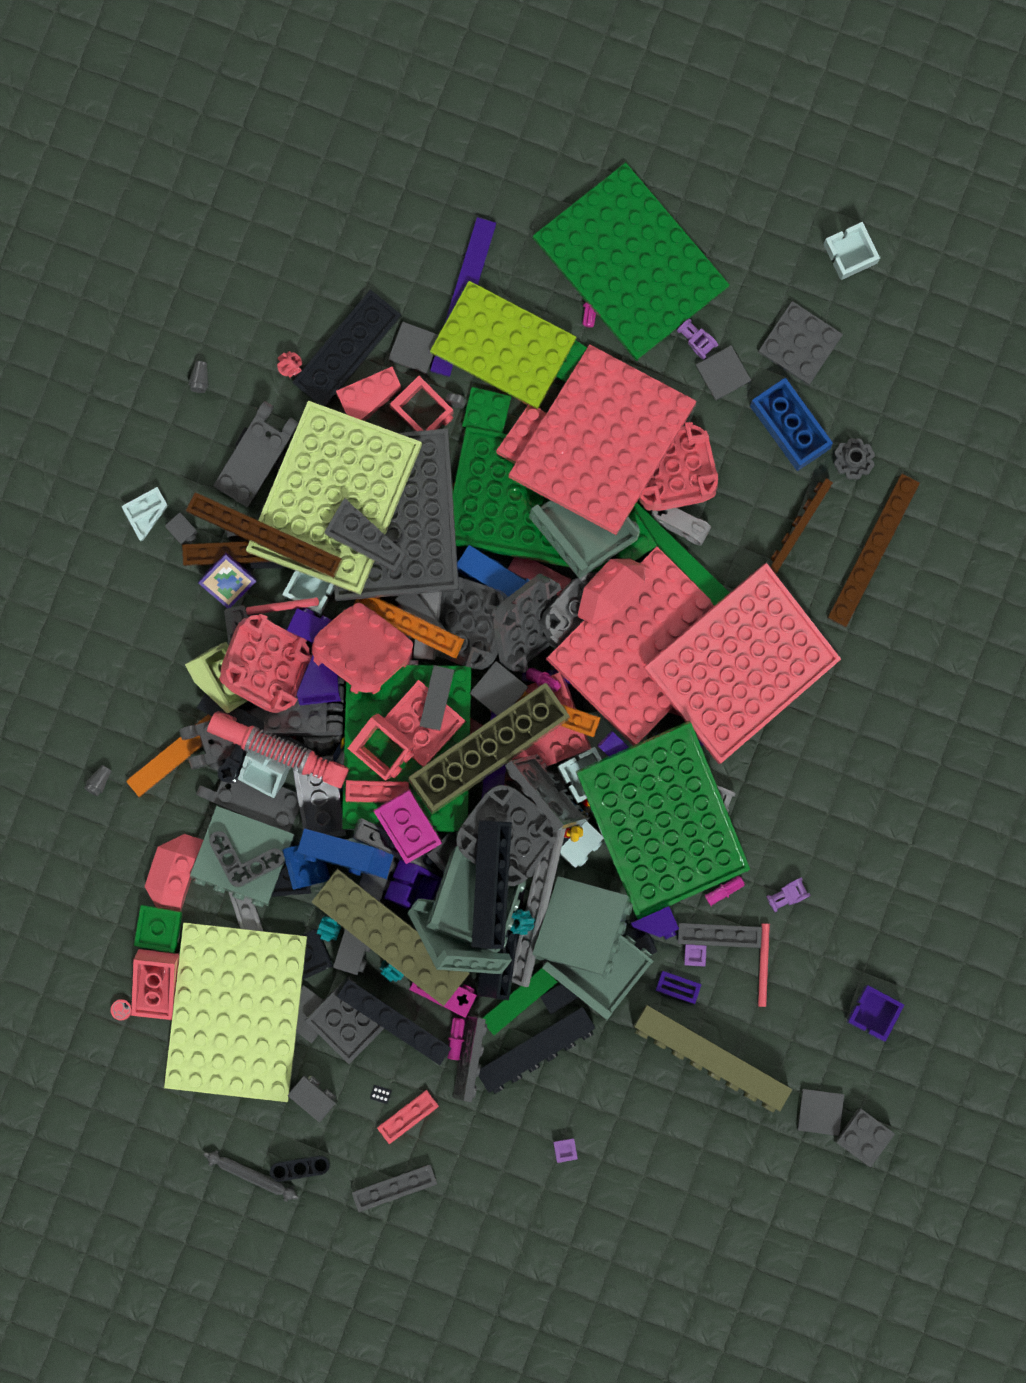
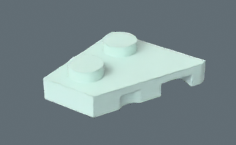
(145, 511)

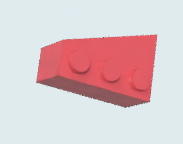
(369, 394)

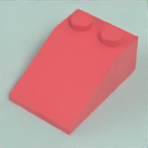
(154, 984)

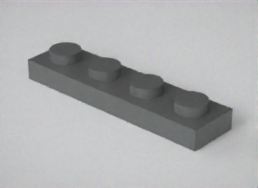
(719, 935)
(394, 1188)

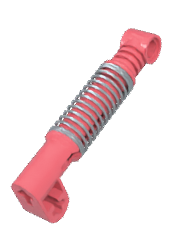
(251, 739)

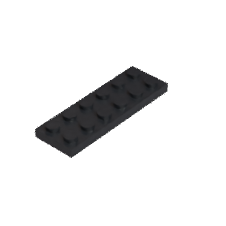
(347, 349)

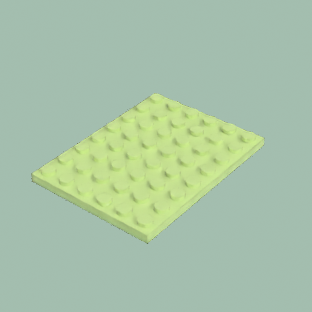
(324, 463)
(235, 1012)

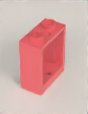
(397, 404)
(357, 747)

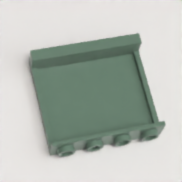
(579, 540)
(248, 840)
(455, 900)
(583, 926)
(452, 953)
(601, 993)

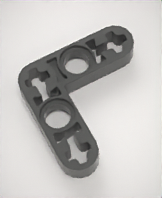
(236, 866)

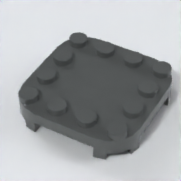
(562, 614)
(469, 616)
(517, 623)
(529, 834)

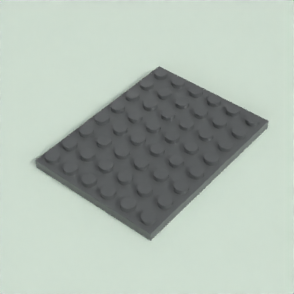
(420, 527)

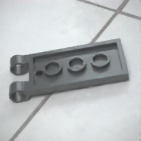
(254, 457)
(220, 749)
(254, 804)

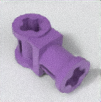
(697, 338)
(789, 894)

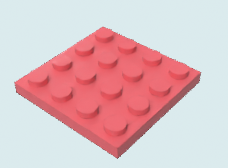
(561, 742)

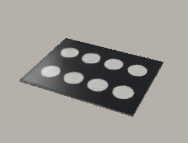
(380, 1094)

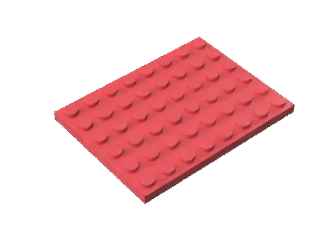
(602, 439)
(609, 656)
(742, 663)

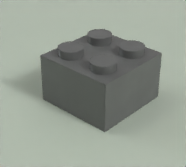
(313, 1098)
(864, 1137)

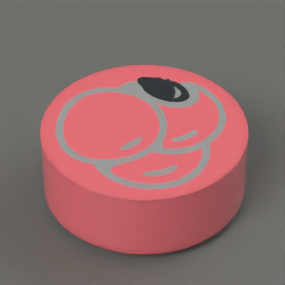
(121, 1009)

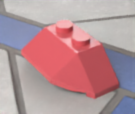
(611, 589)
(171, 871)

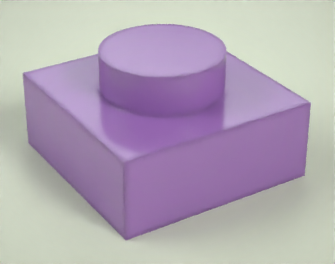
(695, 955)
(565, 1150)

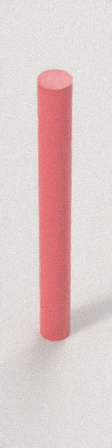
(282, 606)
(763, 973)

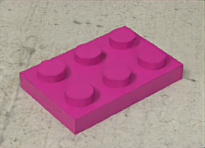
(408, 826)

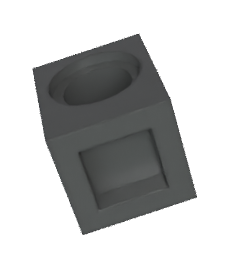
(182, 530)

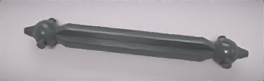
(251, 1175)

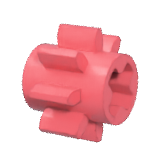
(289, 364)

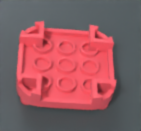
(685, 473)
(362, 648)
(265, 664)

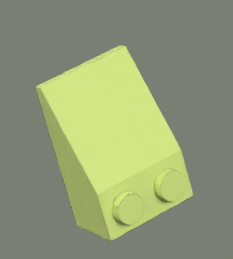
(206, 672)

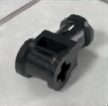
(232, 763)

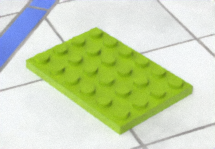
(503, 344)

